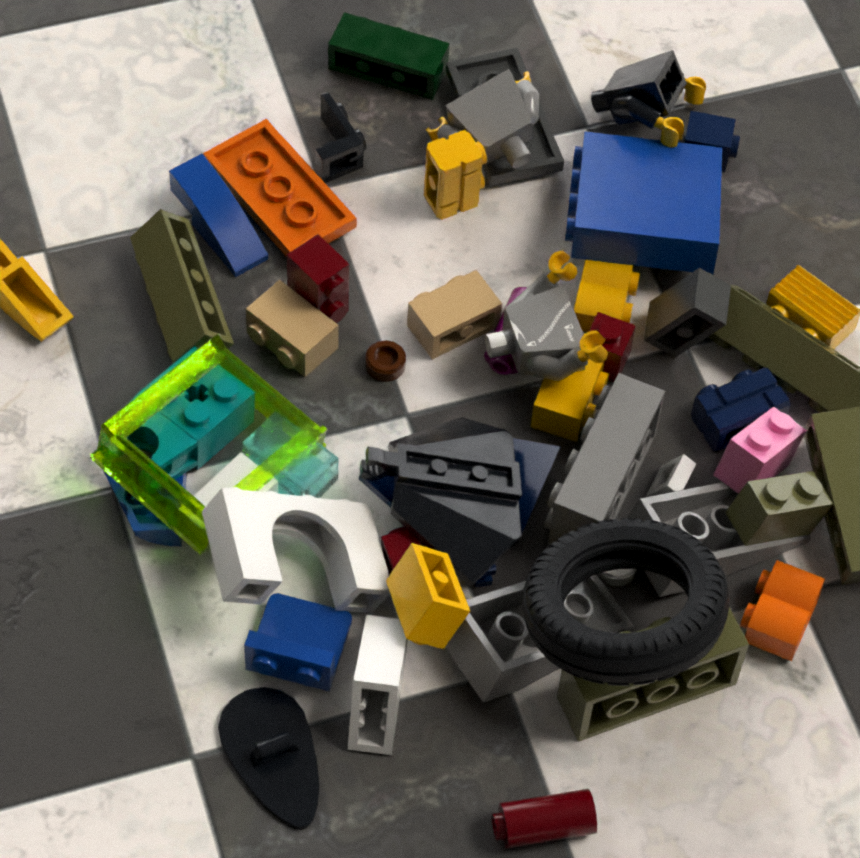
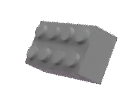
(609, 457)

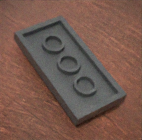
(472, 72)

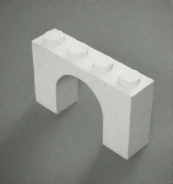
(336, 530)

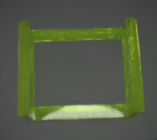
(158, 489)

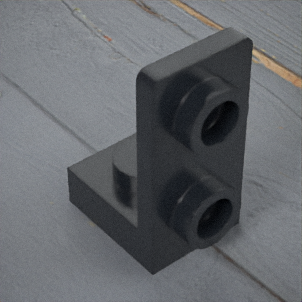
(345, 153)

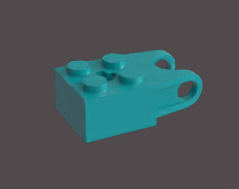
(196, 421)

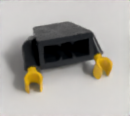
(649, 92)

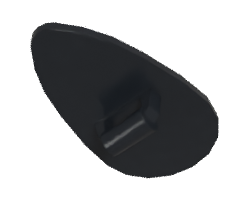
(273, 753)

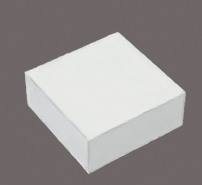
(672, 476)

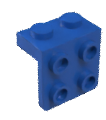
(298, 641)

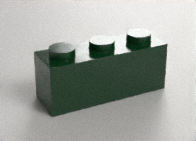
(388, 55)

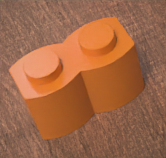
(782, 610)

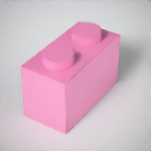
(760, 450)

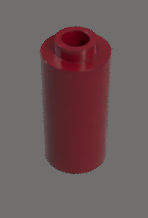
(545, 818)

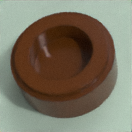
(385, 361)

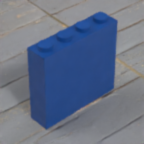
(645, 203)

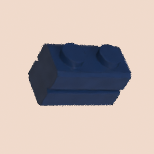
(735, 405)

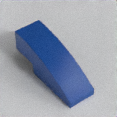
(217, 215)

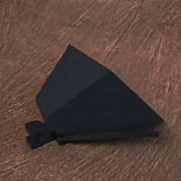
(454, 491)

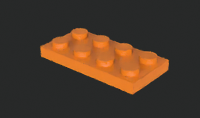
(279, 188)

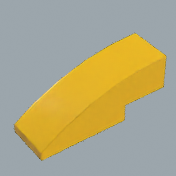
(29, 298)

